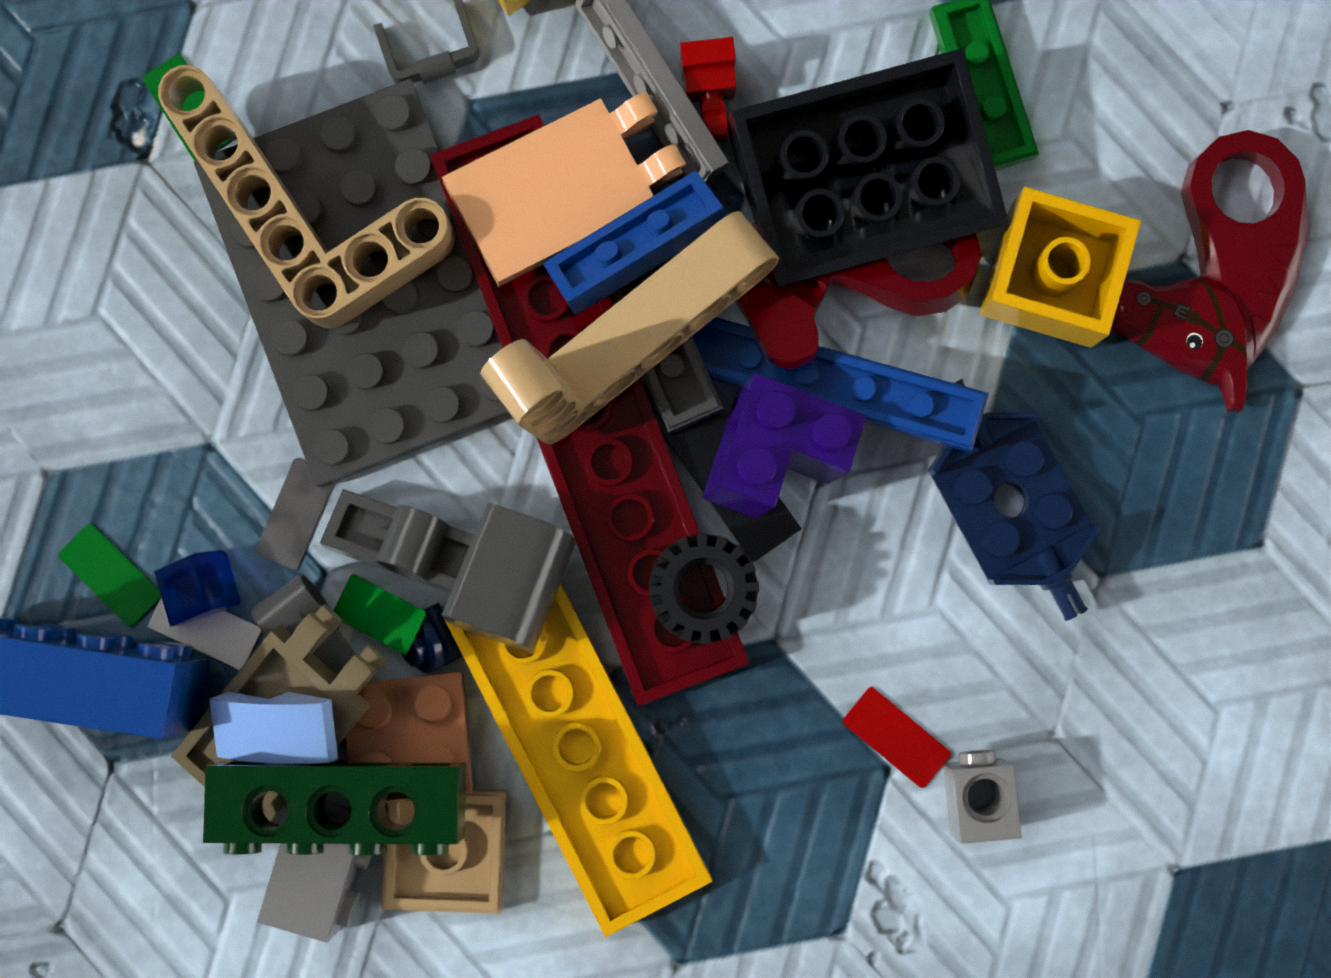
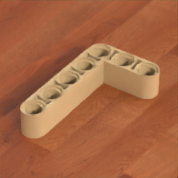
(282, 218)
(631, 337)

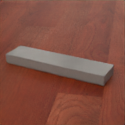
(645, 70)

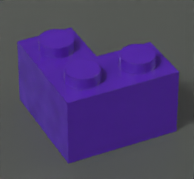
(776, 431)

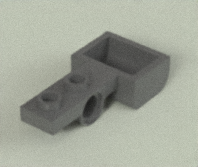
(496, 578)

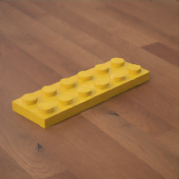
(587, 769)

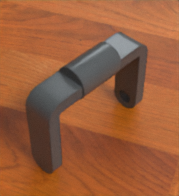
(436, 65)

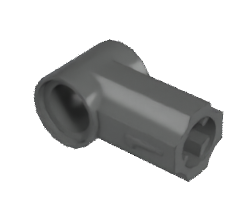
(289, 607)

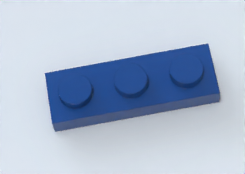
(634, 242)

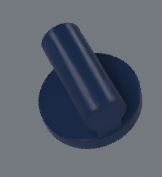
(433, 643)

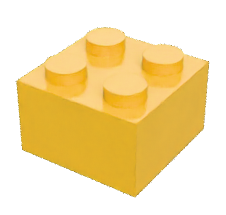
(1060, 267)

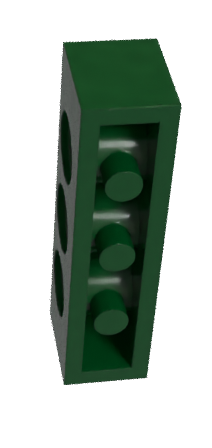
(238, 788)

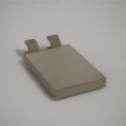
(285, 665)

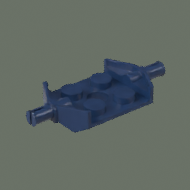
(1048, 533)

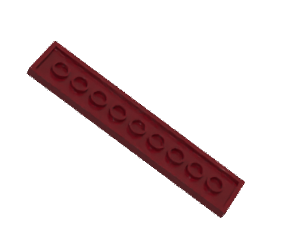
(607, 474)

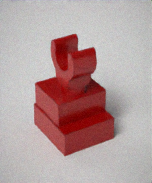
(709, 79)

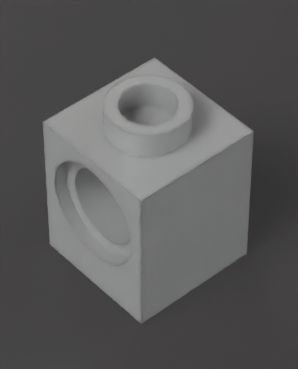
(1000, 817)

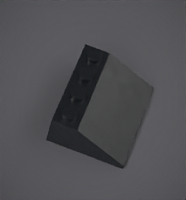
(868, 167)

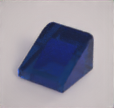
(197, 587)

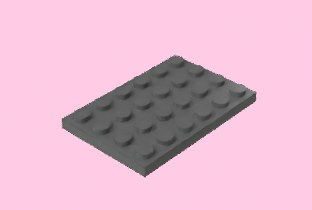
(410, 361)

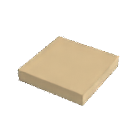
(465, 878)

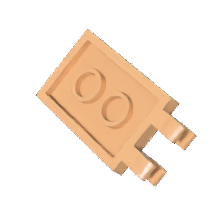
(558, 185)

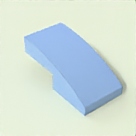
(274, 730)

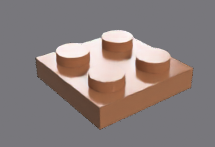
(413, 723)

